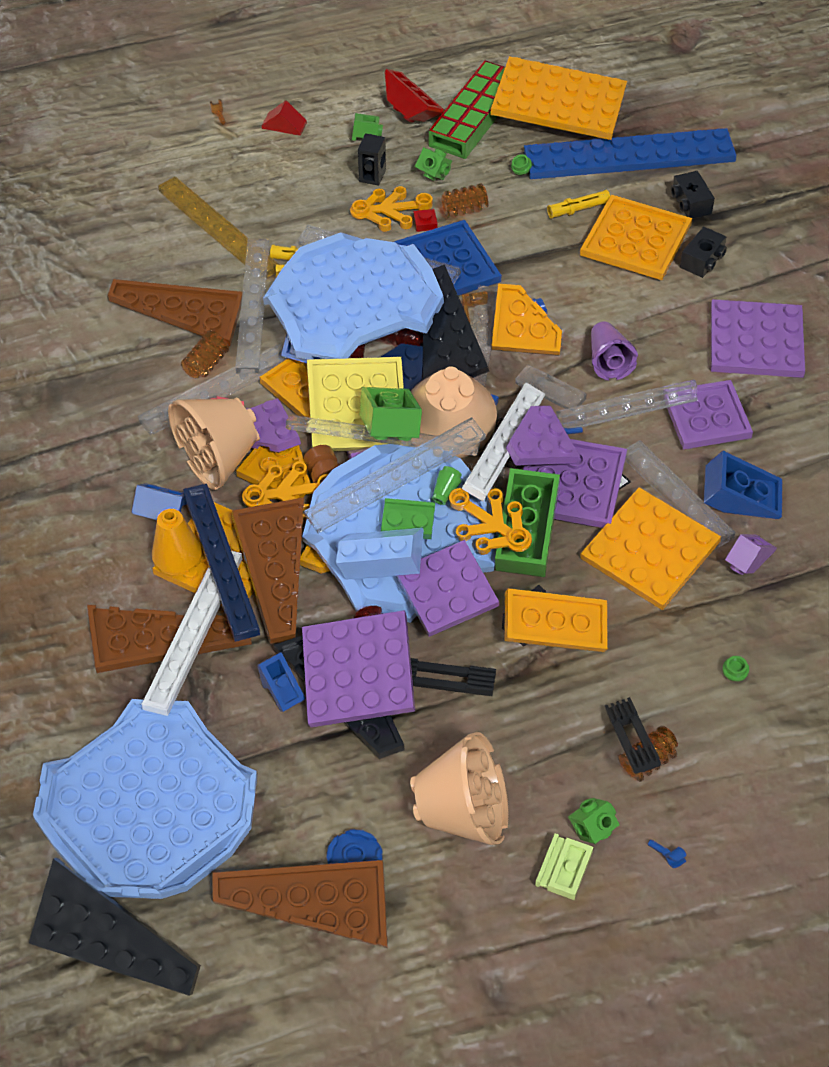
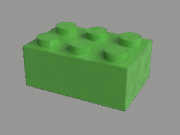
(390, 413)

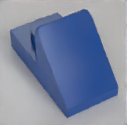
(280, 681)

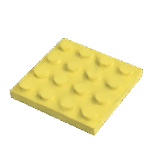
(336, 392)

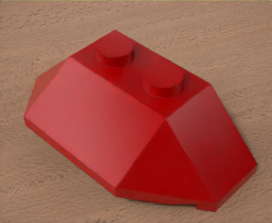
(409, 98)

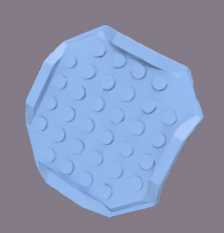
(351, 294)
(387, 590)
(147, 804)

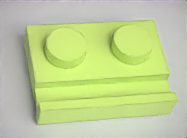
(564, 866)

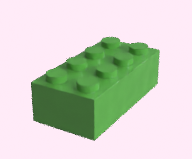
(538, 499)

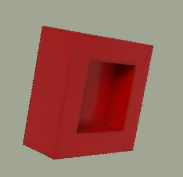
(425, 220)

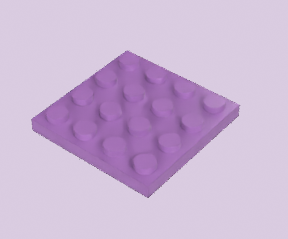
(757, 338)
(590, 486)
(358, 669)

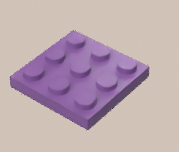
(712, 418)
(448, 589)

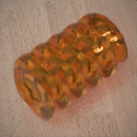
(464, 199)
(205, 355)
(665, 745)

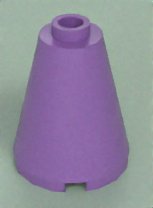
(611, 352)

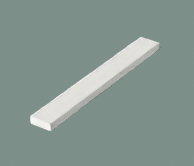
(496, 454)
(185, 646)

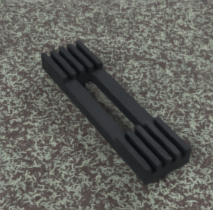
(479, 682)
(642, 758)

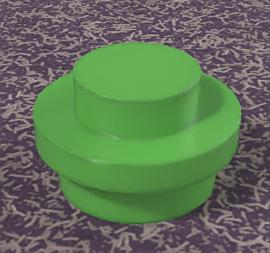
(521, 164)
(736, 668)

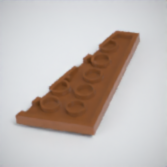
(182, 306)
(272, 554)
(144, 636)
(323, 897)

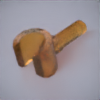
(217, 109)

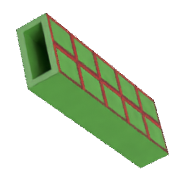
(468, 114)

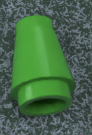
(447, 481)

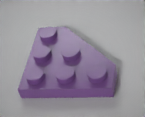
(272, 427)
(541, 440)

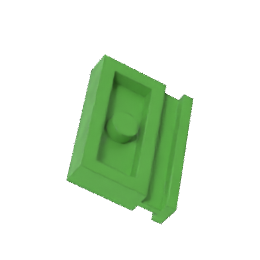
(408, 514)

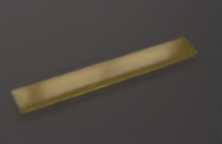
(209, 220)

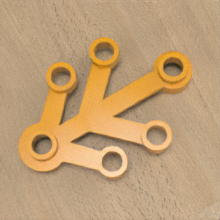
(366, 209)
(284, 491)
(491, 523)

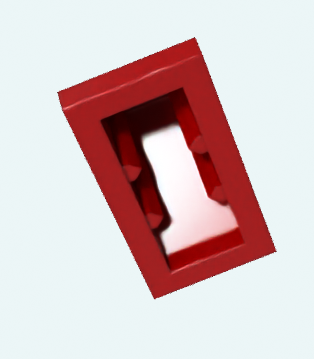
(285, 120)

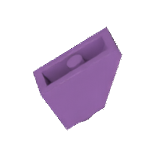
(749, 553)

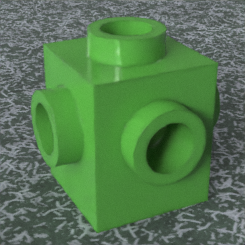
(434, 163)
(594, 820)

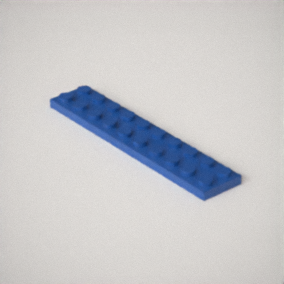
(630, 153)

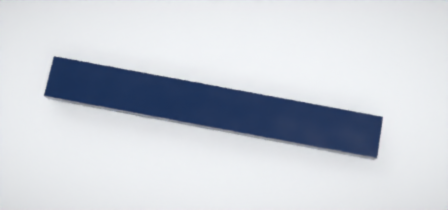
(221, 563)

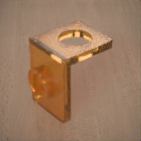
(467, 300)

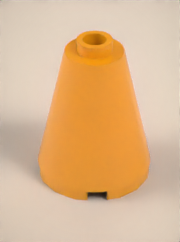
(175, 544)

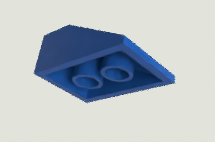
(742, 488)

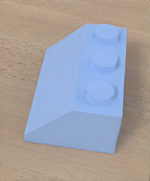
(380, 553)

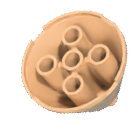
(451, 399)
(213, 435)
(463, 792)

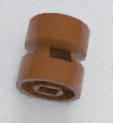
(320, 461)

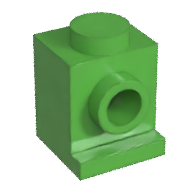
(366, 124)

